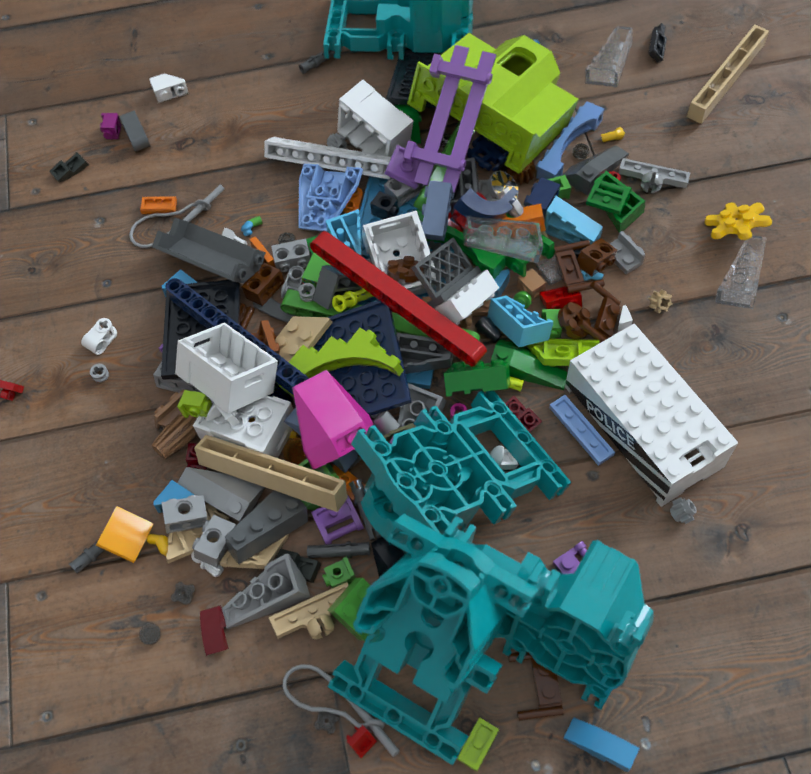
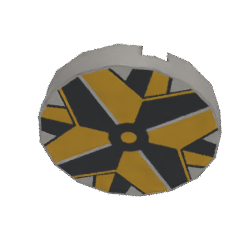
(499, 181)

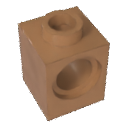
(531, 283)

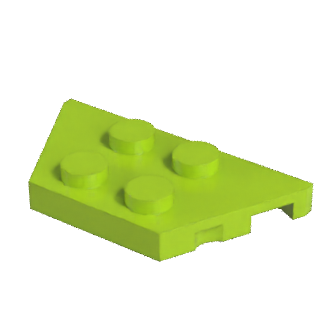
(560, 351)

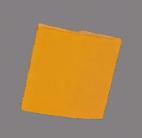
(125, 534)

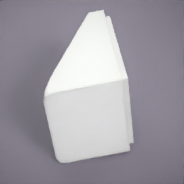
(625, 319)

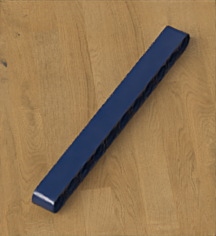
(210, 316)

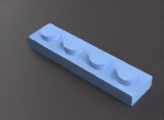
(582, 430)

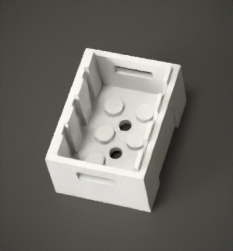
(372, 121)
(399, 234)
(226, 367)
(264, 435)

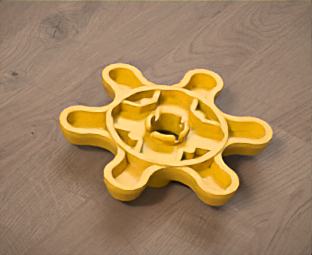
(747, 219)

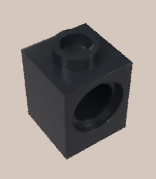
(384, 206)

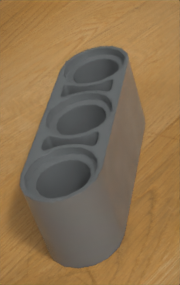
(134, 131)

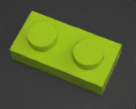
(478, 744)

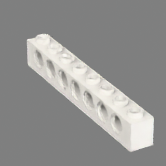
(326, 156)

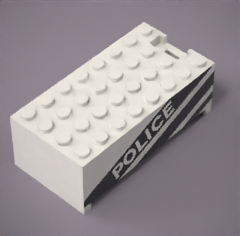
(649, 413)

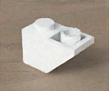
(168, 87)

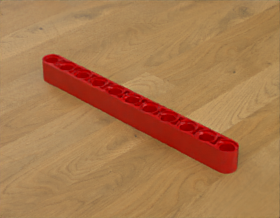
(398, 298)

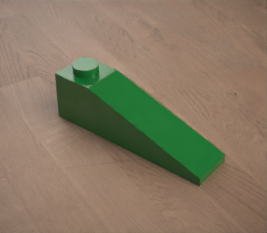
(527, 367)

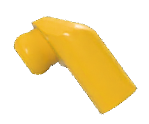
(613, 135)
(160, 541)

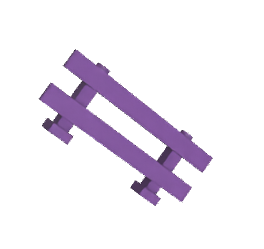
(454, 72)

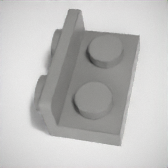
(629, 254)

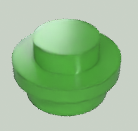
(524, 298)

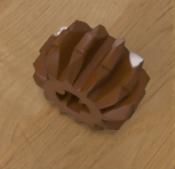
(525, 175)

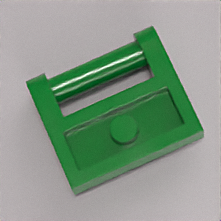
(607, 200)

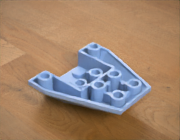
(324, 194)

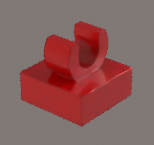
(9, 390)
(361, 741)

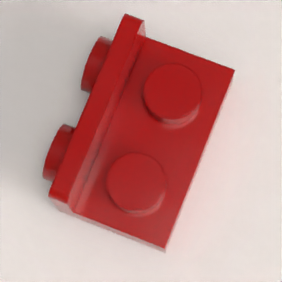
(559, 297)

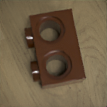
(596, 257)
(263, 284)

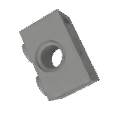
(193, 519)
(212, 552)

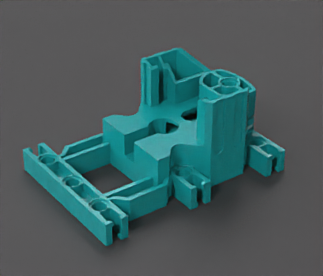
(399, 25)
(447, 473)
(580, 621)
(438, 622)

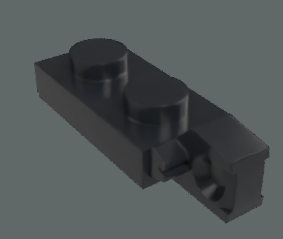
(658, 43)

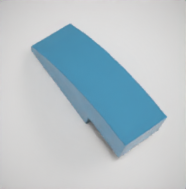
(601, 744)

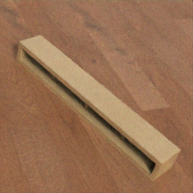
(727, 74)
(272, 473)

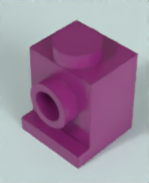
(111, 125)

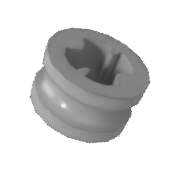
(306, 287)
(96, 377)

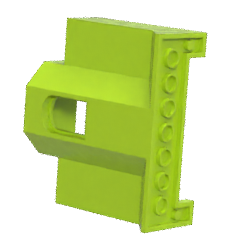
(520, 105)

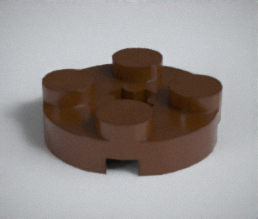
(402, 269)
(569, 318)

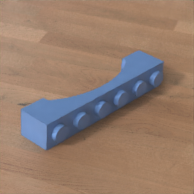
(586, 119)

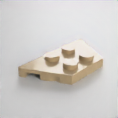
(301, 332)
(181, 542)
(257, 561)

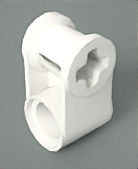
(99, 338)

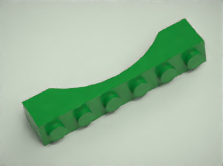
(483, 259)

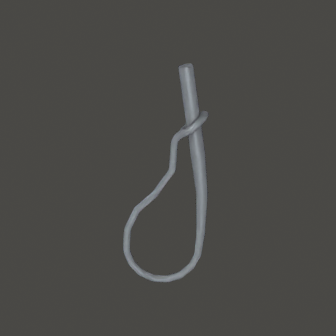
(198, 204)
(373, 725)

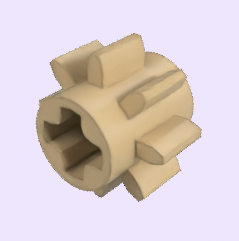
(660, 301)

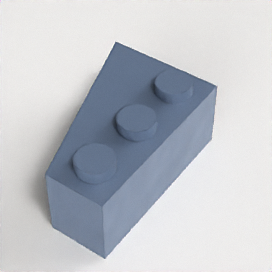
(436, 210)

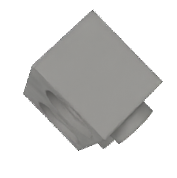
(401, 191)
(291, 254)

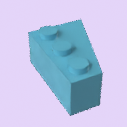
(518, 323)

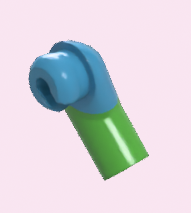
(246, 228)

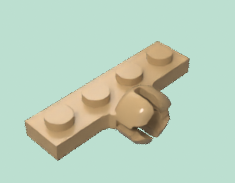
(308, 614)

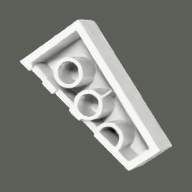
(469, 298)

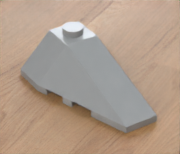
(222, 491)

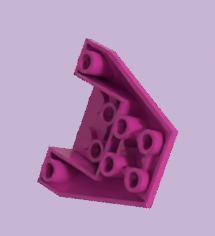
(327, 418)

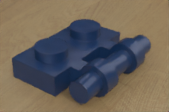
(489, 149)

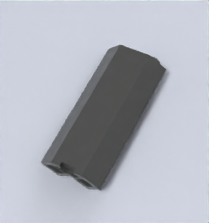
(210, 251)

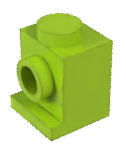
(194, 404)

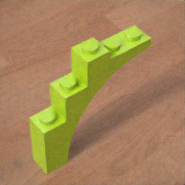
(335, 354)

